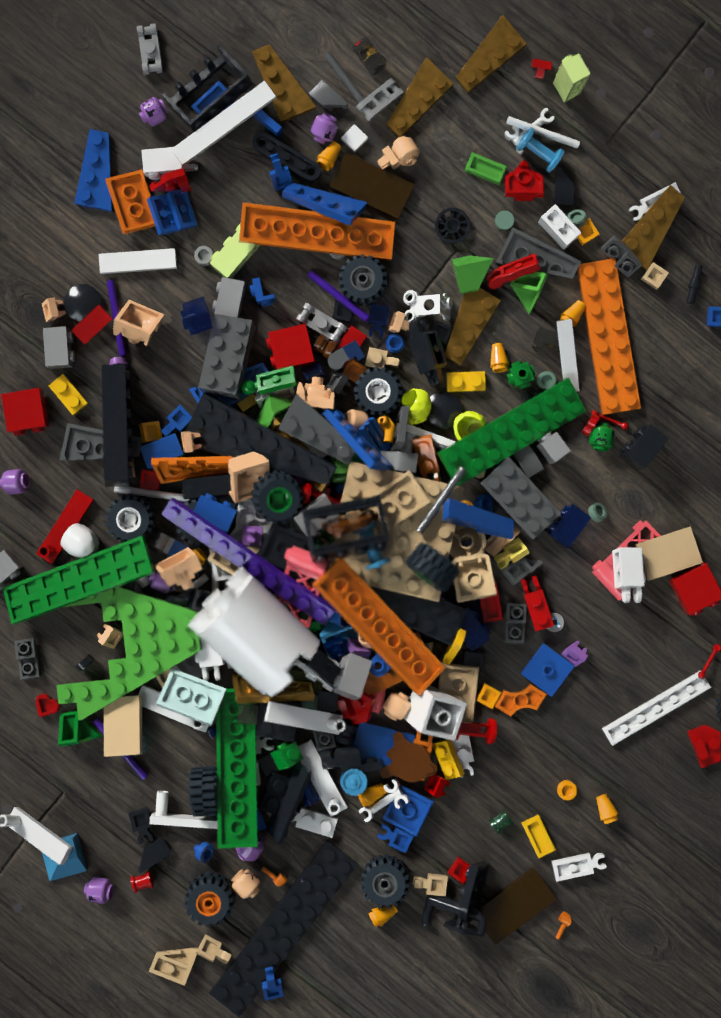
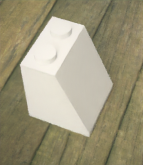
(436, 713)

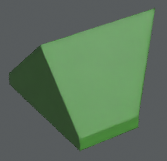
(470, 272)
(528, 288)
(272, 408)

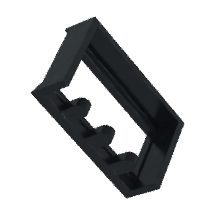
(219, 104)
(358, 546)

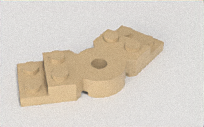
(475, 569)

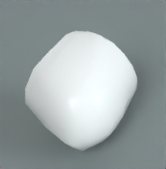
(79, 541)

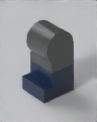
(344, 355)
(167, 543)

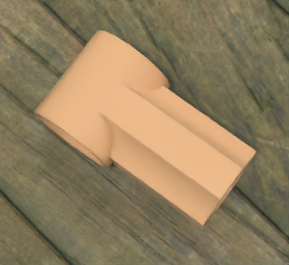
(495, 544)

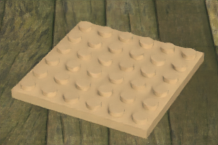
(404, 538)

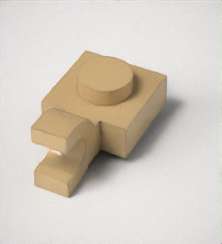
(379, 359)
(435, 884)
(210, 949)

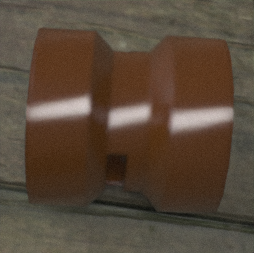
(320, 345)

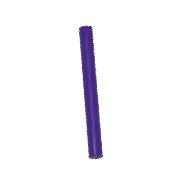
(337, 295)
(115, 311)
(130, 760)

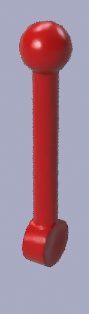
(624, 426)
(716, 648)

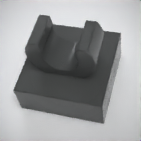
(337, 383)

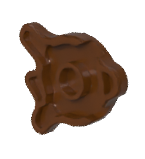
(349, 523)
(409, 760)

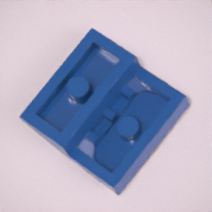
(172, 212)

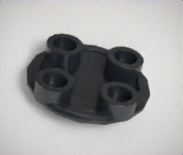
(81, 301)
(444, 410)

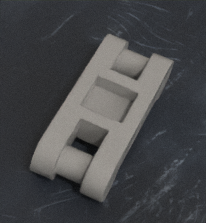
(150, 49)
(380, 99)
(321, 323)

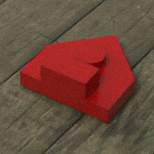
(172, 181)
(524, 183)
(358, 710)
(706, 744)

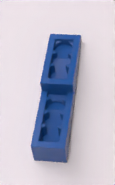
(473, 517)

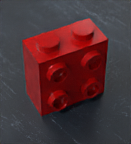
(290, 347)
(25, 411)
(696, 589)

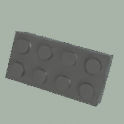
(227, 356)
(519, 498)

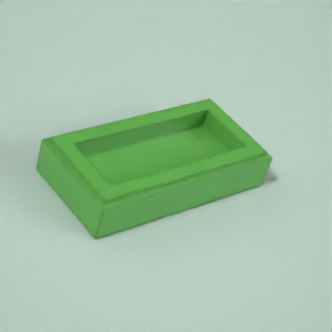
(485, 168)

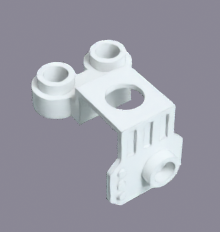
(442, 305)

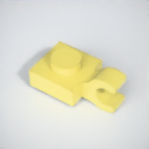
(512, 551)

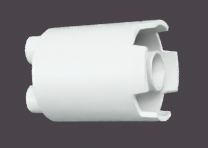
(253, 632)

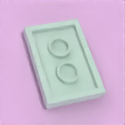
(191, 697)

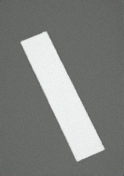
(567, 352)

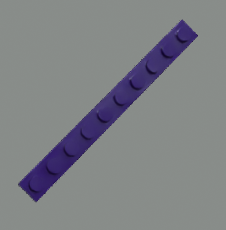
(250, 561)

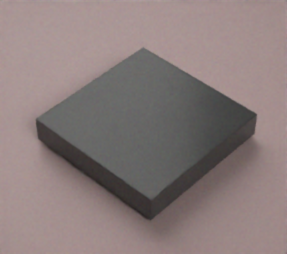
(400, 430)

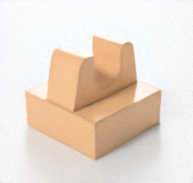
(388, 159)
(50, 309)
(398, 322)
(187, 441)
(110, 636)

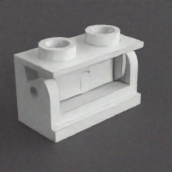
(559, 227)

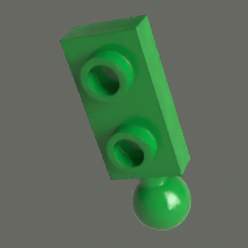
(271, 381)

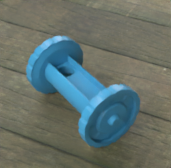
(540, 149)
(375, 557)
(353, 782)

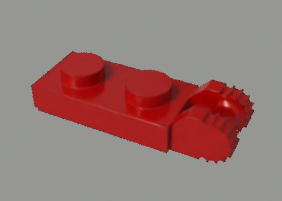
(512, 271)
(537, 606)

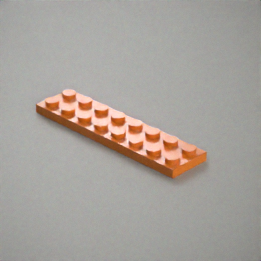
(315, 232)
(608, 337)
(378, 626)

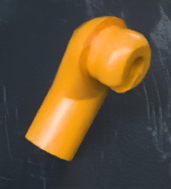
(389, 428)

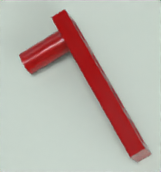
(71, 514)

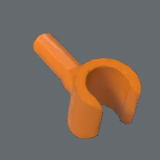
(278, 880)
(565, 919)

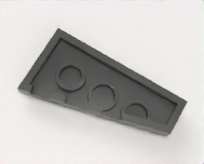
(550, 259)
(310, 427)
(87, 444)

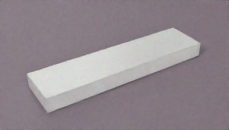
(137, 261)

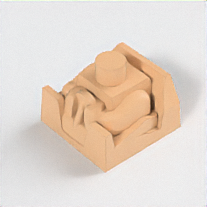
(137, 322)
(316, 394)
(244, 473)
(179, 568)

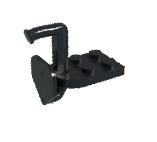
(468, 908)

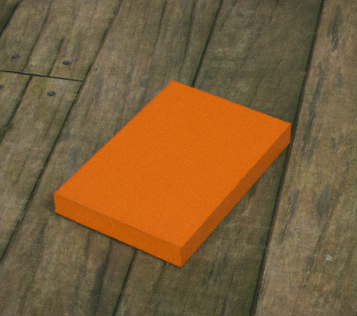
(129, 198)

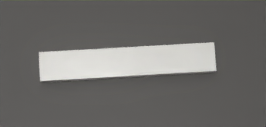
(223, 123)
(655, 708)

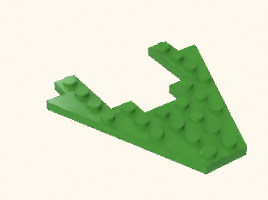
(154, 642)

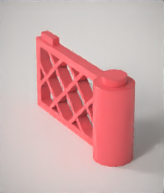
(300, 561)
(604, 569)

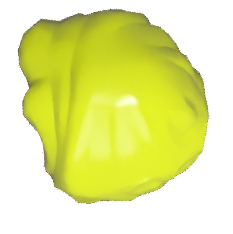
(419, 405)
(467, 423)

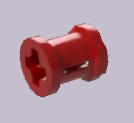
(142, 882)

